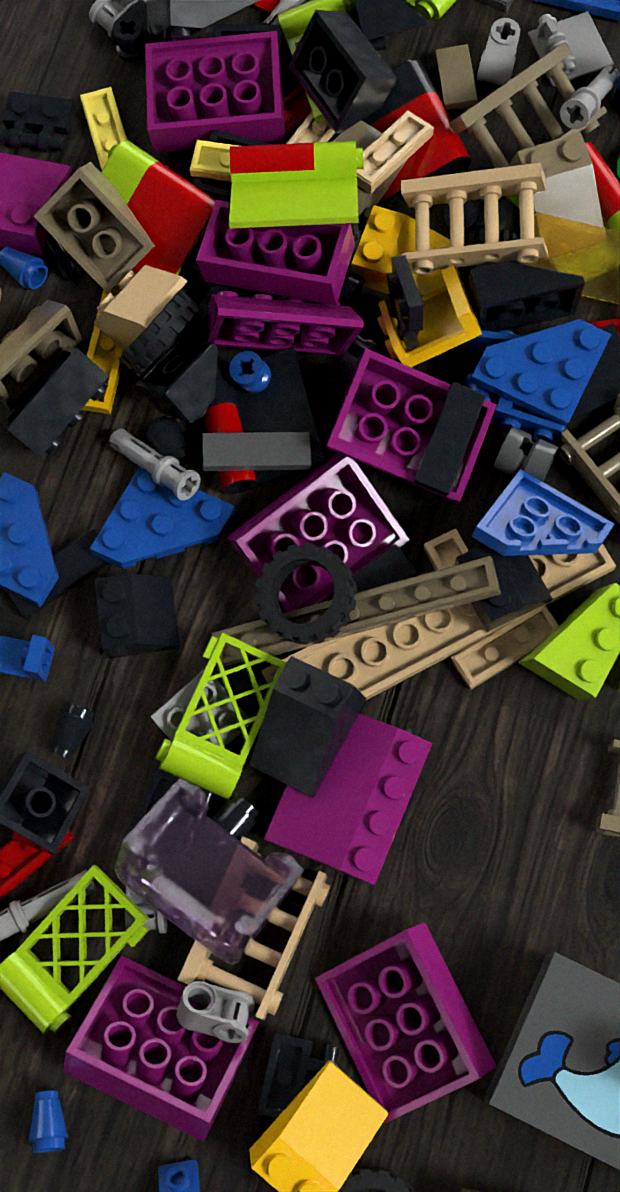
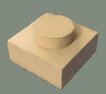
(444, 549)

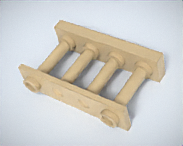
(473, 185)
(201, 968)

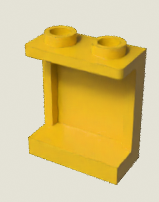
(446, 322)

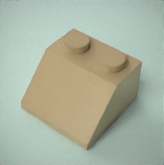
(137, 304)

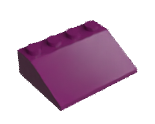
(214, 85)
(23, 191)
(281, 324)
(391, 416)
(326, 508)
(357, 804)
(405, 1022)
(147, 1058)

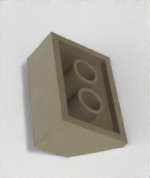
(33, 348)

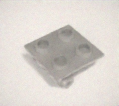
(580, 36)
(171, 713)

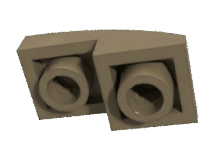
(456, 77)

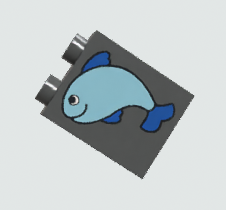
(566, 1060)

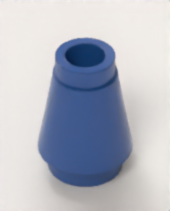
(24, 267)
(47, 1123)

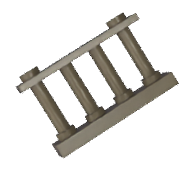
(526, 85)
(573, 453)

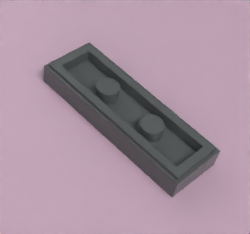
(256, 451)

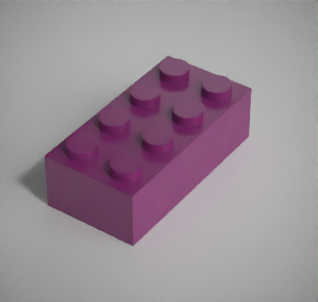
(279, 260)

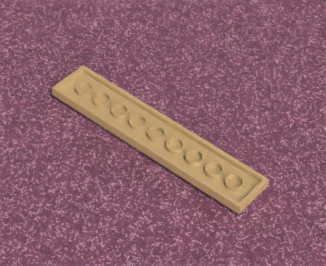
(402, 649)

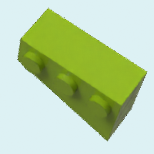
(582, 647)

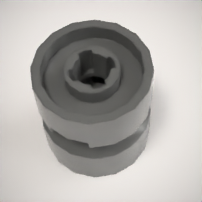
(524, 454)

